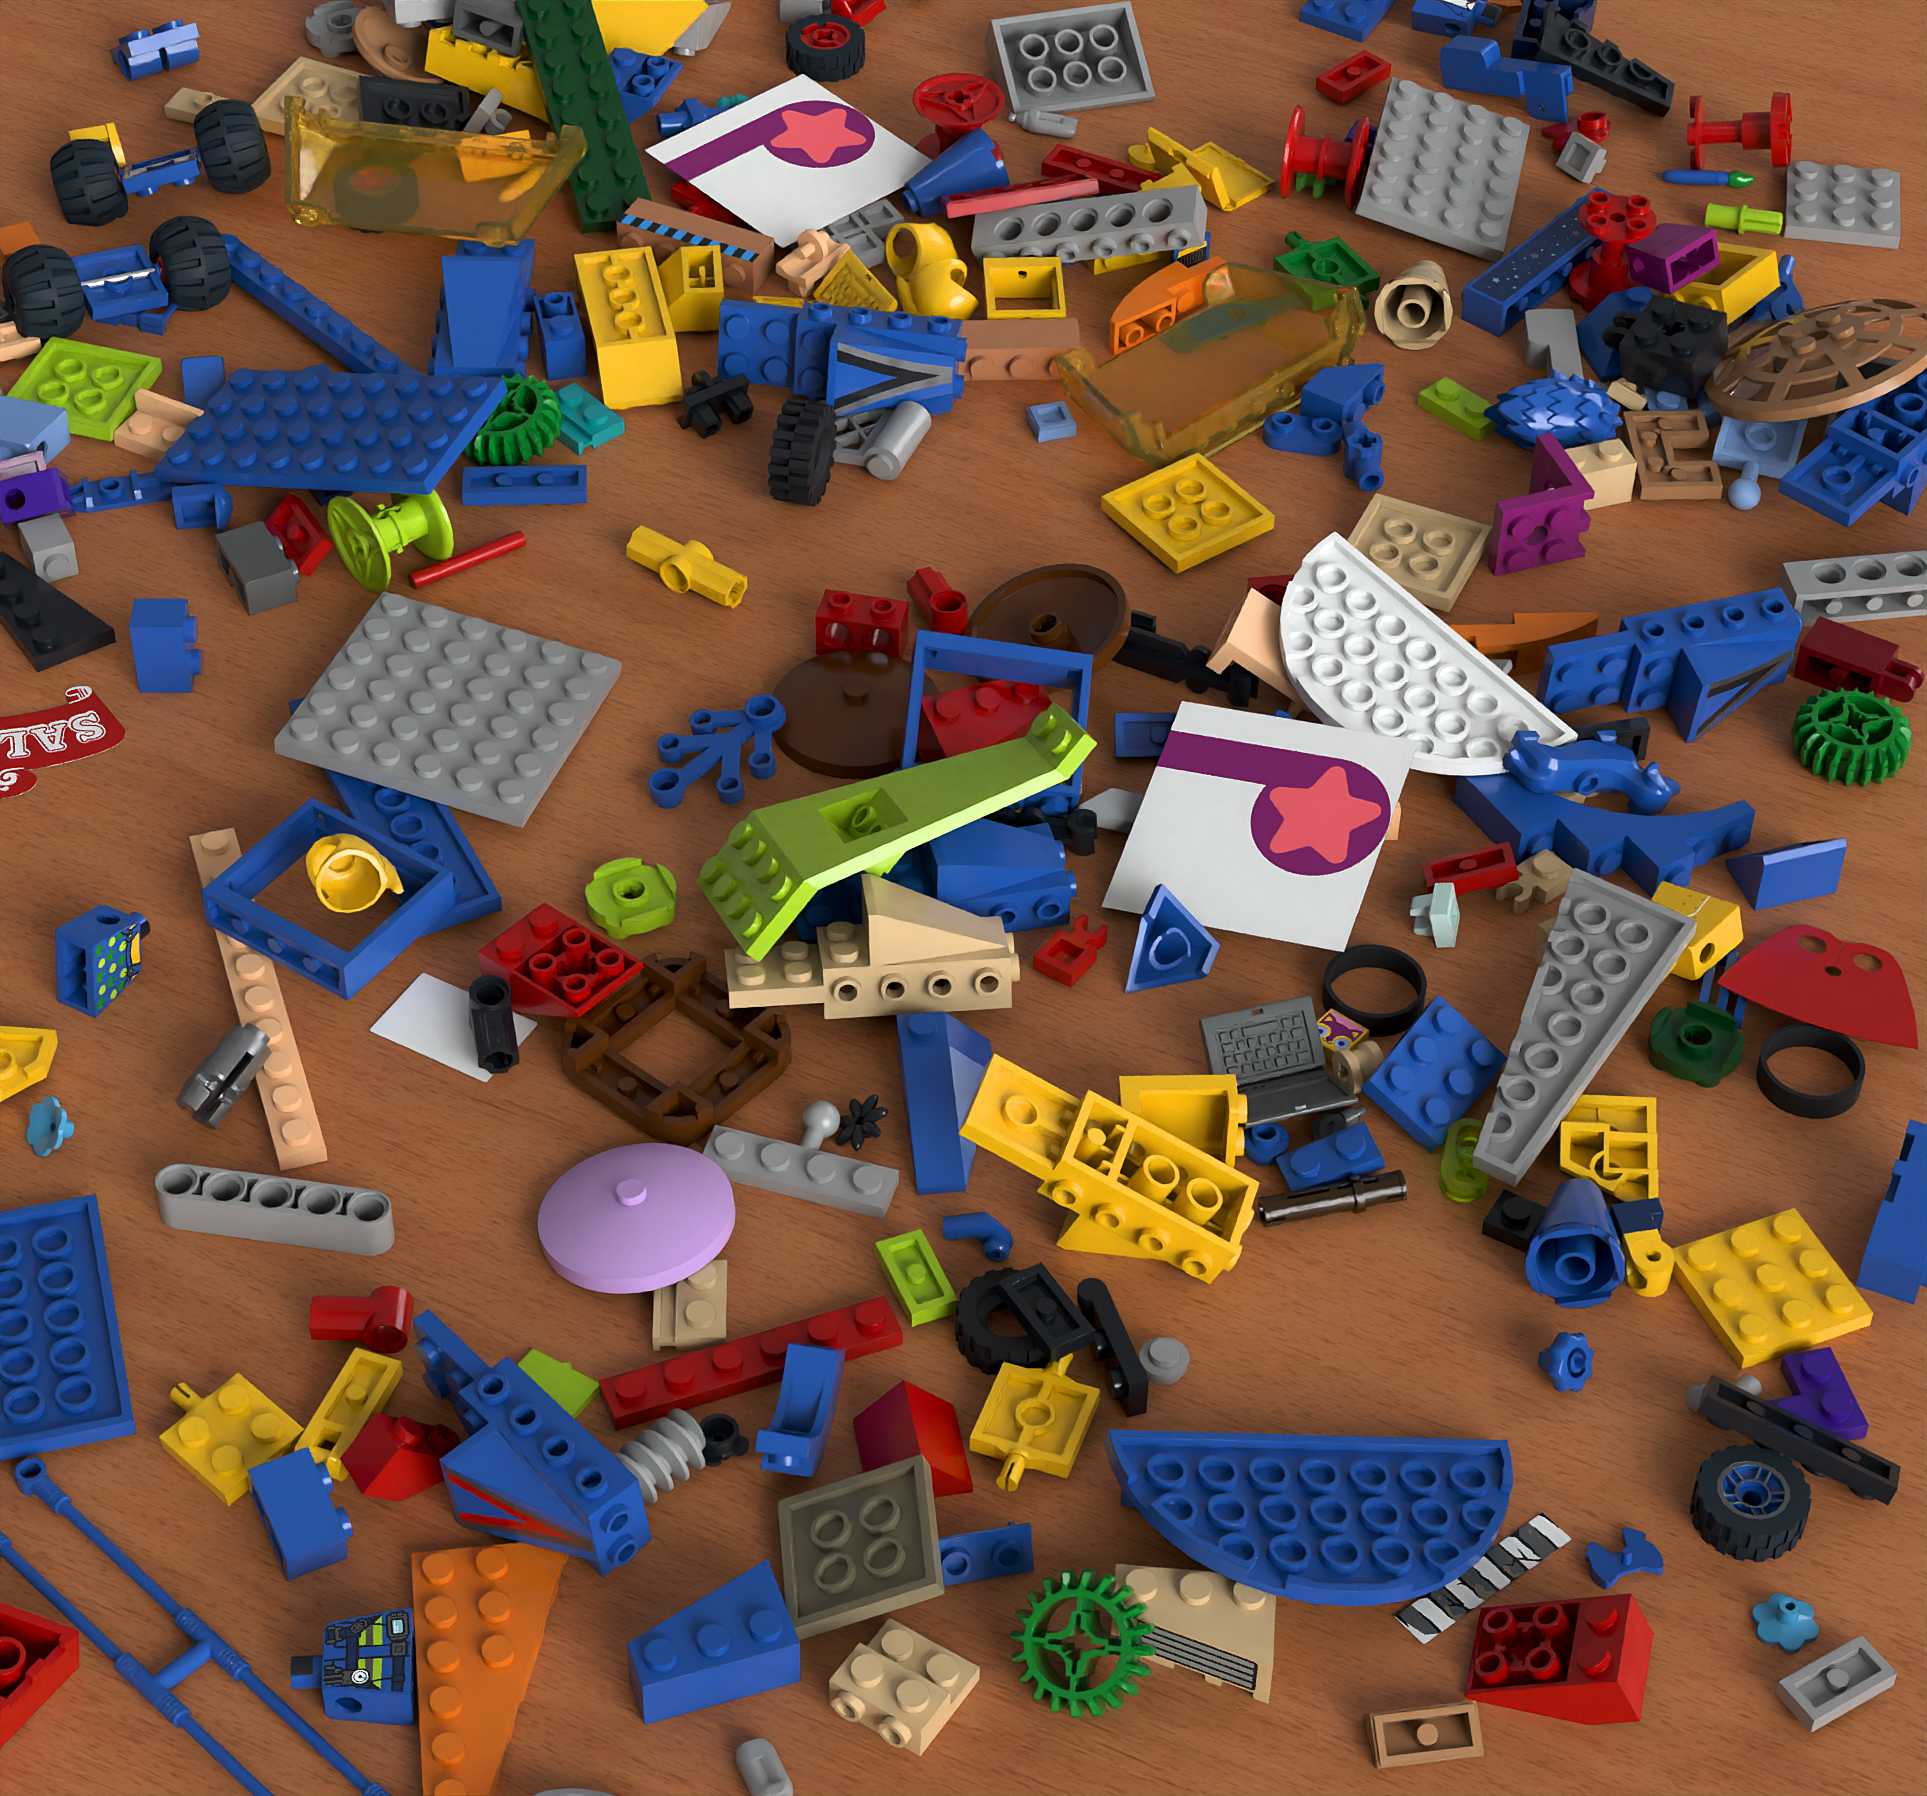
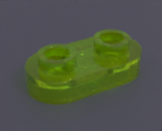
(1457, 1176)

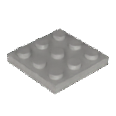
(1842, 204)

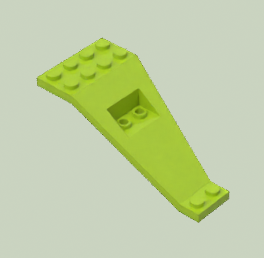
(807, 843)

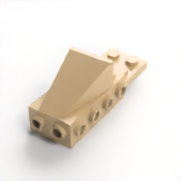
(900, 941)

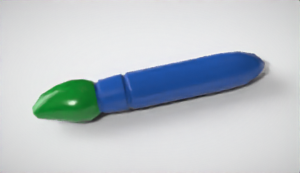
(1708, 177)

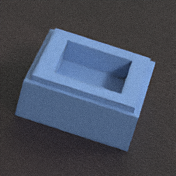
(1051, 421)

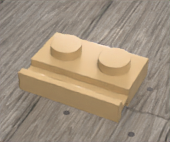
(692, 1310)

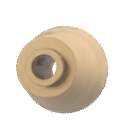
(1415, 306)

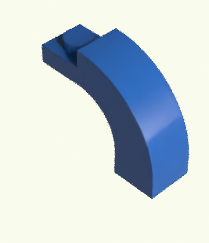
(803, 1410)

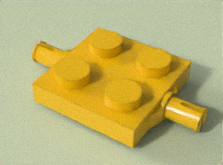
(1034, 1420)
(228, 1435)

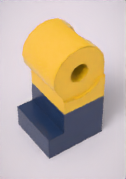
(1646, 1255)

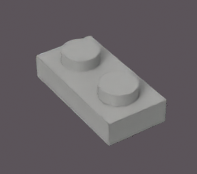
(1836, 1683)

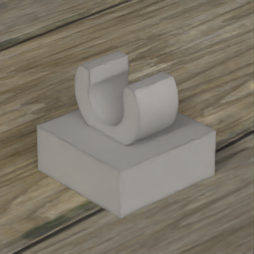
(489, 116)
(1582, 158)

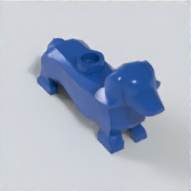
(1589, 769)

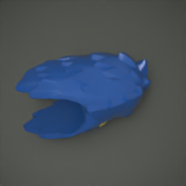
(1564, 405)

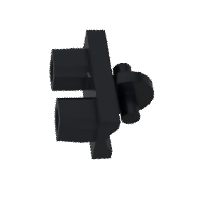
(713, 397)

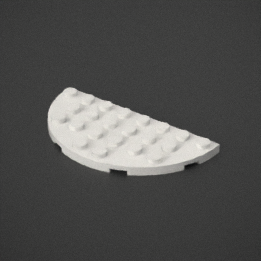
(1390, 667)

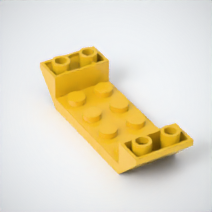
(629, 327)

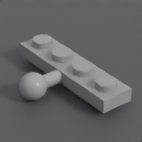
(804, 1169)

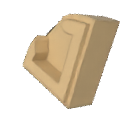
(1626, 394)

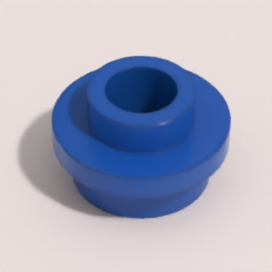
(1265, 1143)

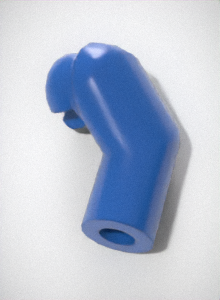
(984, 1228)

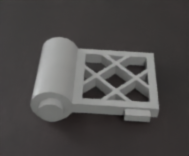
(886, 443)

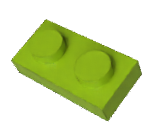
(1457, 408)
(916, 1277)

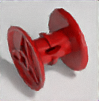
(956, 106)
(1324, 157)

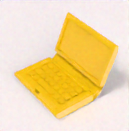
(1223, 177)
(845, 286)

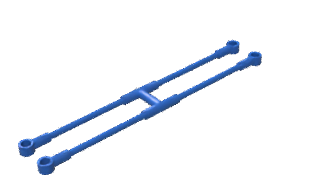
(207, 1644)

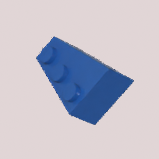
(1898, 1242)
(716, 1649)

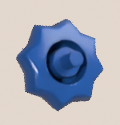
(1567, 1361)

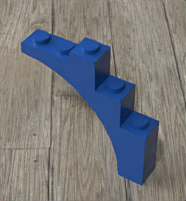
(1601, 840)

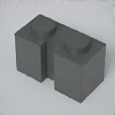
(257, 567)

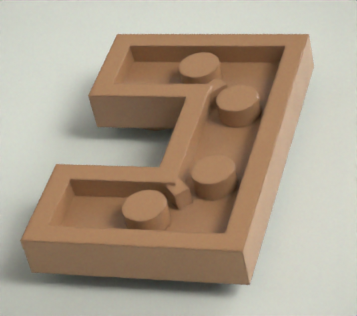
(1651, 442)

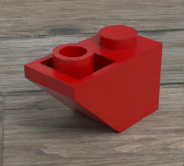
(398, 1456)

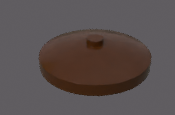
(1057, 609)
(846, 713)

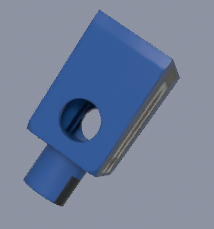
(1453, 16)

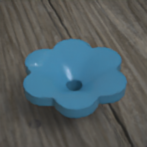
(48, 1126)
(1785, 1622)

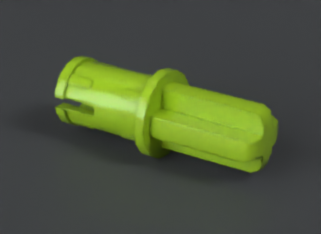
(1743, 219)

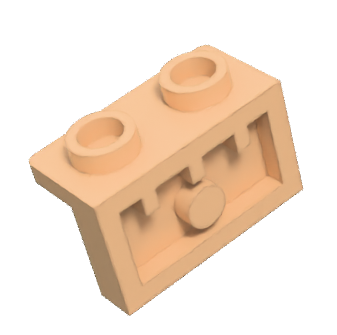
(154, 424)

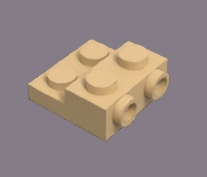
(902, 1686)

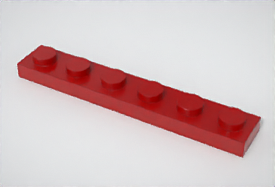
(744, 1363)

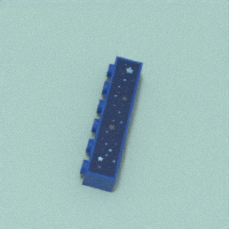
(1529, 273)

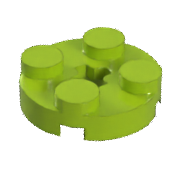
(622, 916)

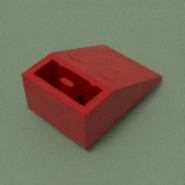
(556, 964)
(1563, 1659)

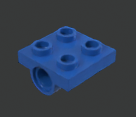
(168, 47)

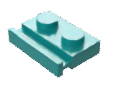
(585, 420)

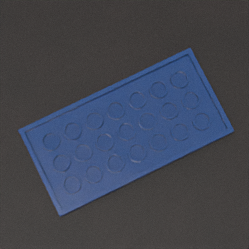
(332, 431)

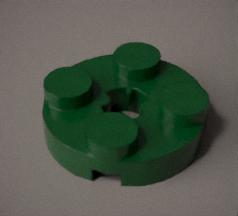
(1691, 1062)

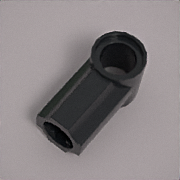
(493, 1024)

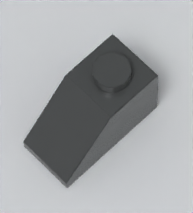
(489, 24)

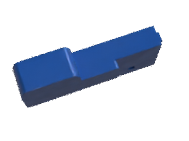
(1477, 66)

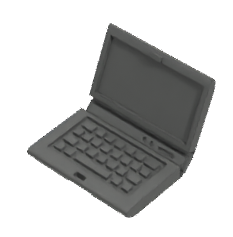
(1274, 1060)

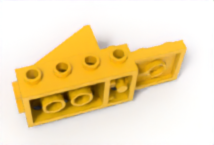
(1120, 1176)

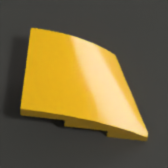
(1612, 1145)

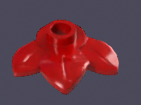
(1590, 124)

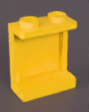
(1192, 1108)

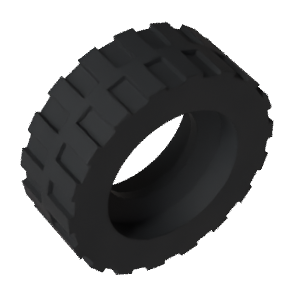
(975, 1340)

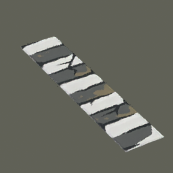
(1490, 1575)

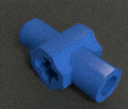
(685, 116)
(1362, 456)

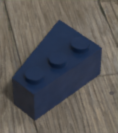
(1530, 21)

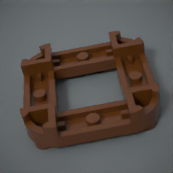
(679, 1111)

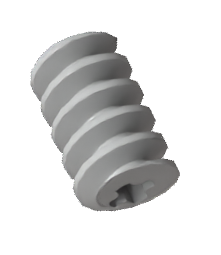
(664, 1453)

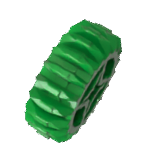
(519, 425)
(1851, 736)
(1080, 1666)

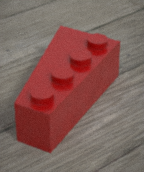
(33, 1664)

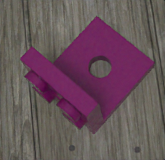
(1553, 503)

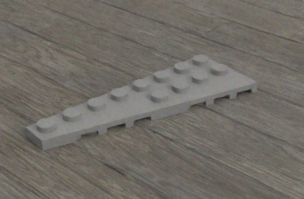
(1590, 987)

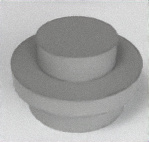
(1164, 1360)

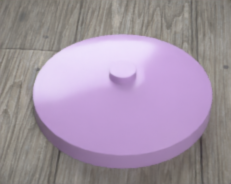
(636, 1218)

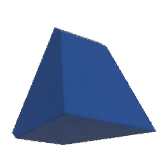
(1169, 945)

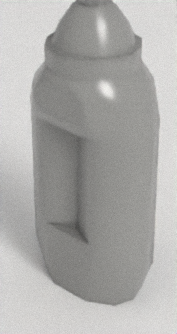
(1046, 123)
(762, 1769)

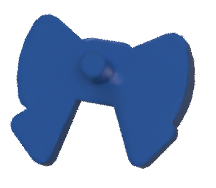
(1636, 1556)

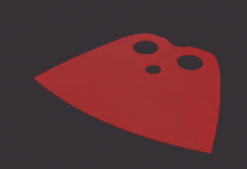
(1796, 984)

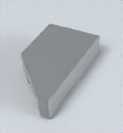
(1115, 809)

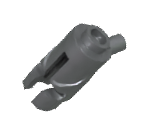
(224, 1074)

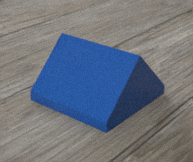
(1789, 872)

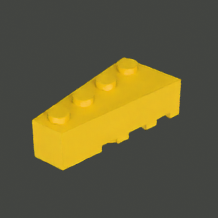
(484, 68)

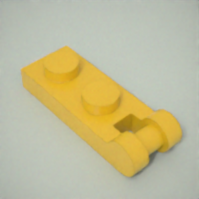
(348, 1407)

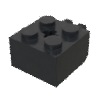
(1669, 345)

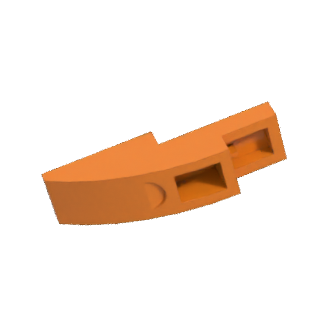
(1157, 303)
(1528, 637)

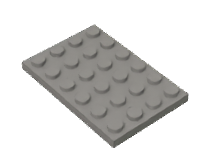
(1444, 170)

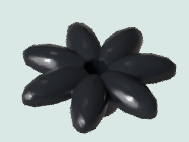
(861, 1123)

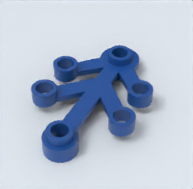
(759, 719)

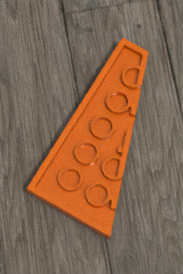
(476, 1647)

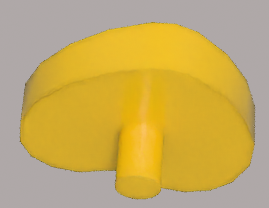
(1142, 157)

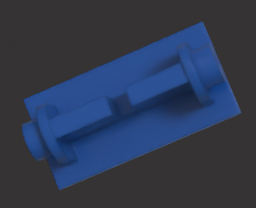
(986, 1553)

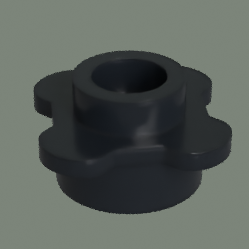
(726, 1429)

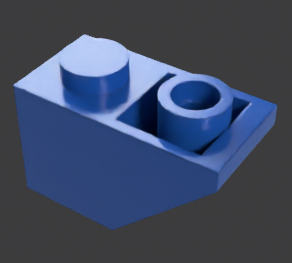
(560, 336)
(1343, 392)

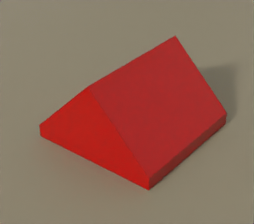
(911, 1424)

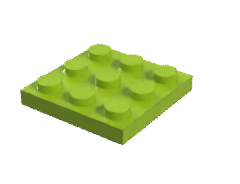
(88, 381)

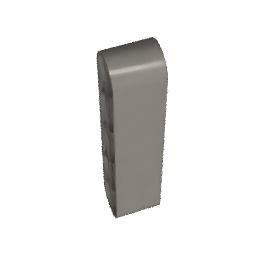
(275, 1209)

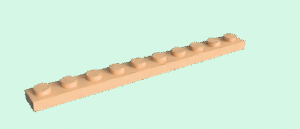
(259, 1001)

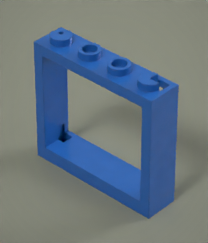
(1009, 663)
(232, 912)

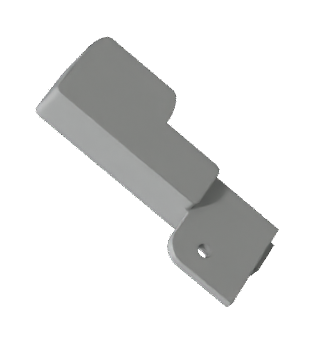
(1552, 342)

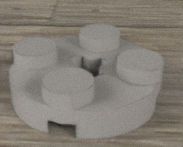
(332, 27)

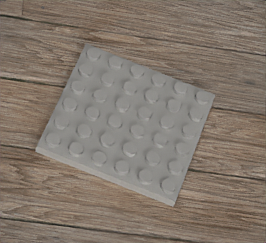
(449, 708)

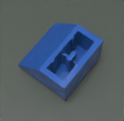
(641, 79)

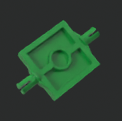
(1327, 262)

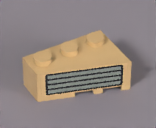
(1205, 1624)

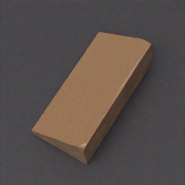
(1424, 1734)

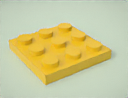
(1187, 512)
(1769, 1288)

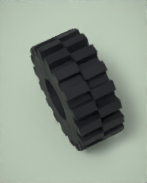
(802, 452)

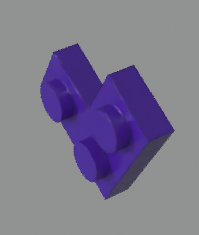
(1821, 1393)

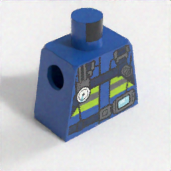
(364, 1668)

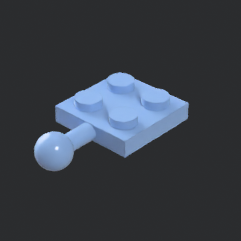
(1757, 450)

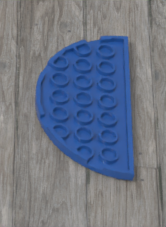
(1320, 1511)

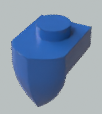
(202, 506)

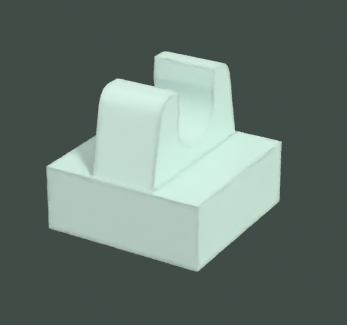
(1438, 915)

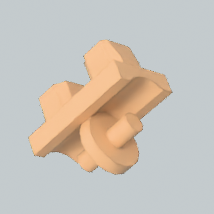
(810, 261)

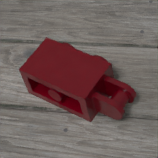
(1851, 658)

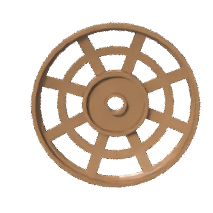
(1815, 348)

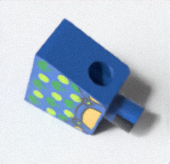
(98, 957)

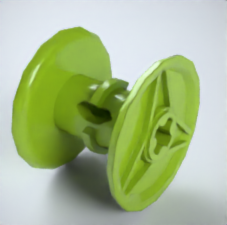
(368, 539)

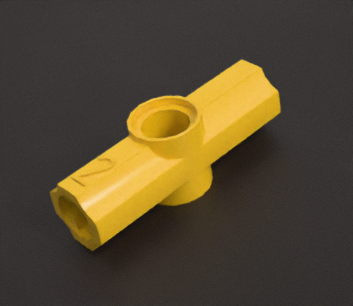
(686, 567)

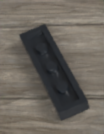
(1786, 1433)

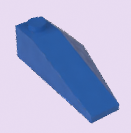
(938, 1077)

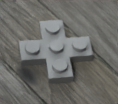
(864, 230)

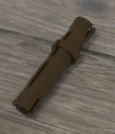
(1349, 1195)

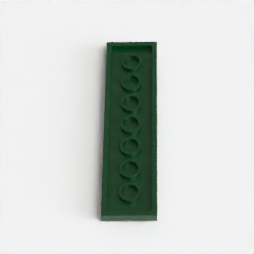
(583, 92)

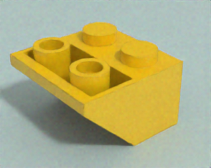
(693, 288)

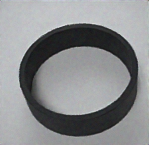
(1377, 957)
(1803, 1104)

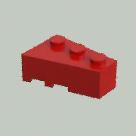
(977, 717)

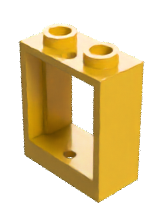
(1744, 279)
(1041, 280)

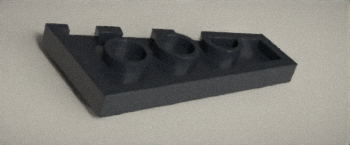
(1601, 63)
(44, 620)

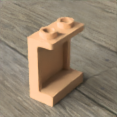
(1253, 642)

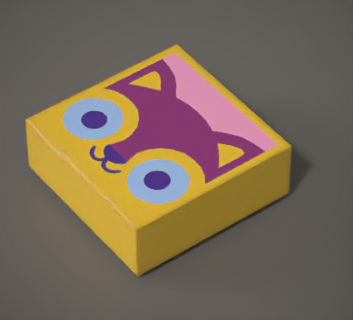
(1340, 1033)

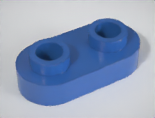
(1302, 434)

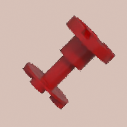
(1754, 131)
(1616, 223)

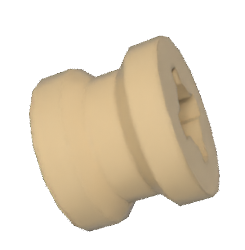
(1356, 1066)

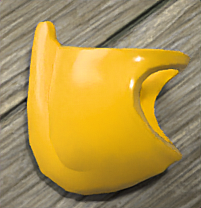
(931, 246)
(936, 294)
(349, 873)

